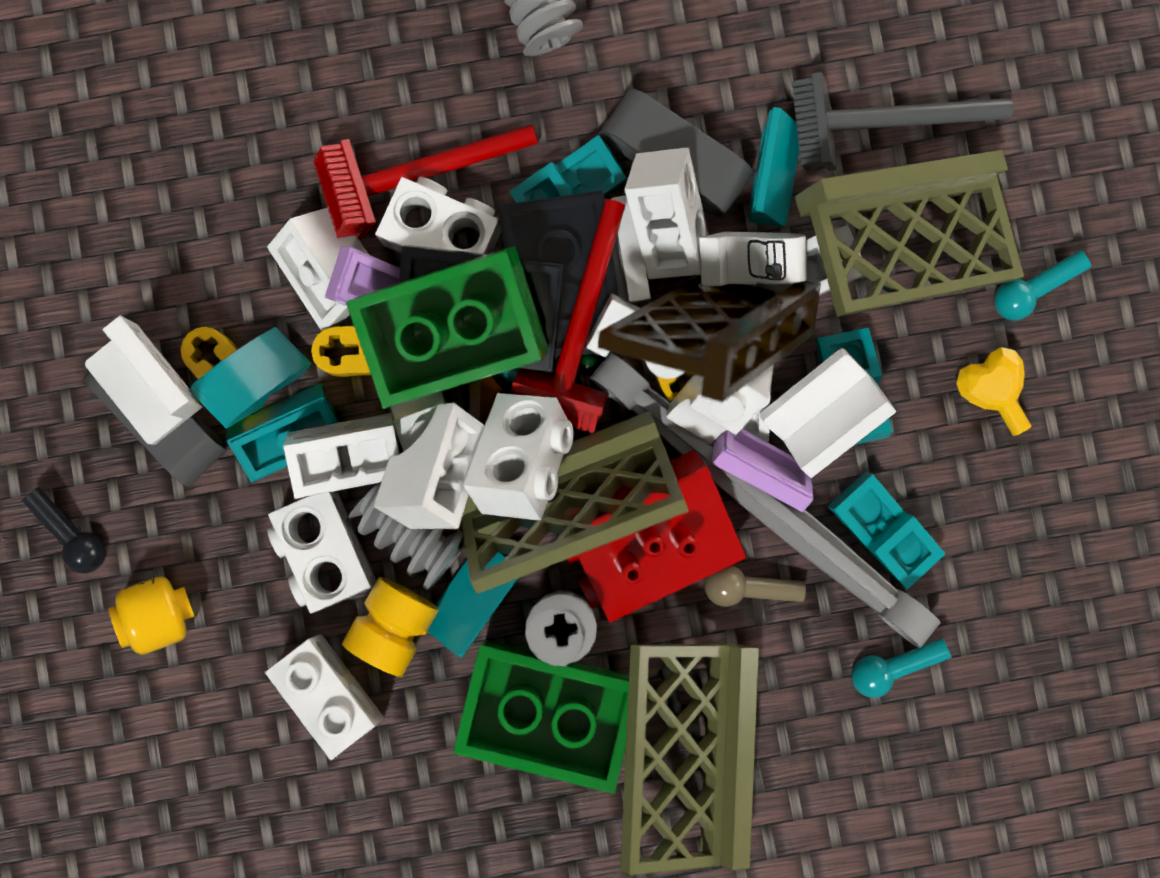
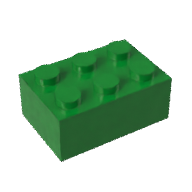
(448, 327)
(545, 717)

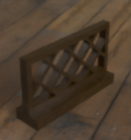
(717, 331)

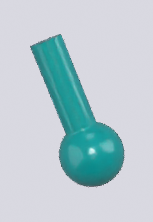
(1018, 298)
(875, 676)

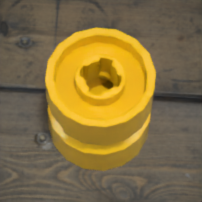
(388, 630)

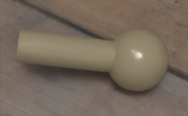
(730, 586)

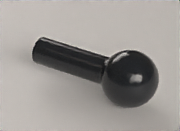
(81, 550)

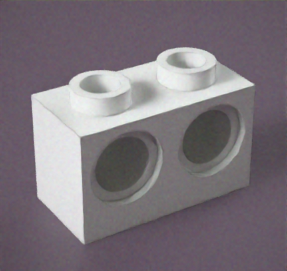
(666, 212)
(445, 220)
(340, 454)
(519, 456)
(335, 544)
(324, 695)

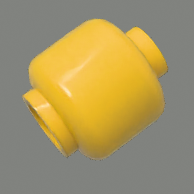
(150, 615)

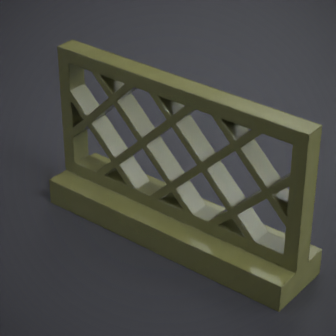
(893, 190)
(592, 466)
(723, 754)

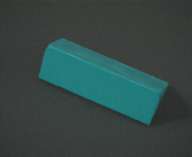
(774, 170)
(261, 436)
(464, 612)

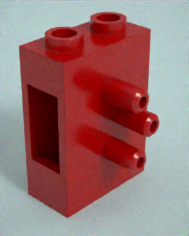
(665, 555)

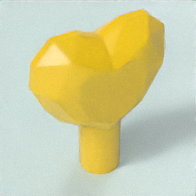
(997, 387)

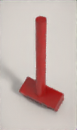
(349, 191)
(580, 403)

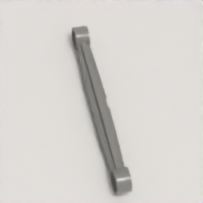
(795, 527)

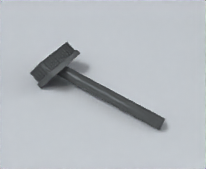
(818, 122)

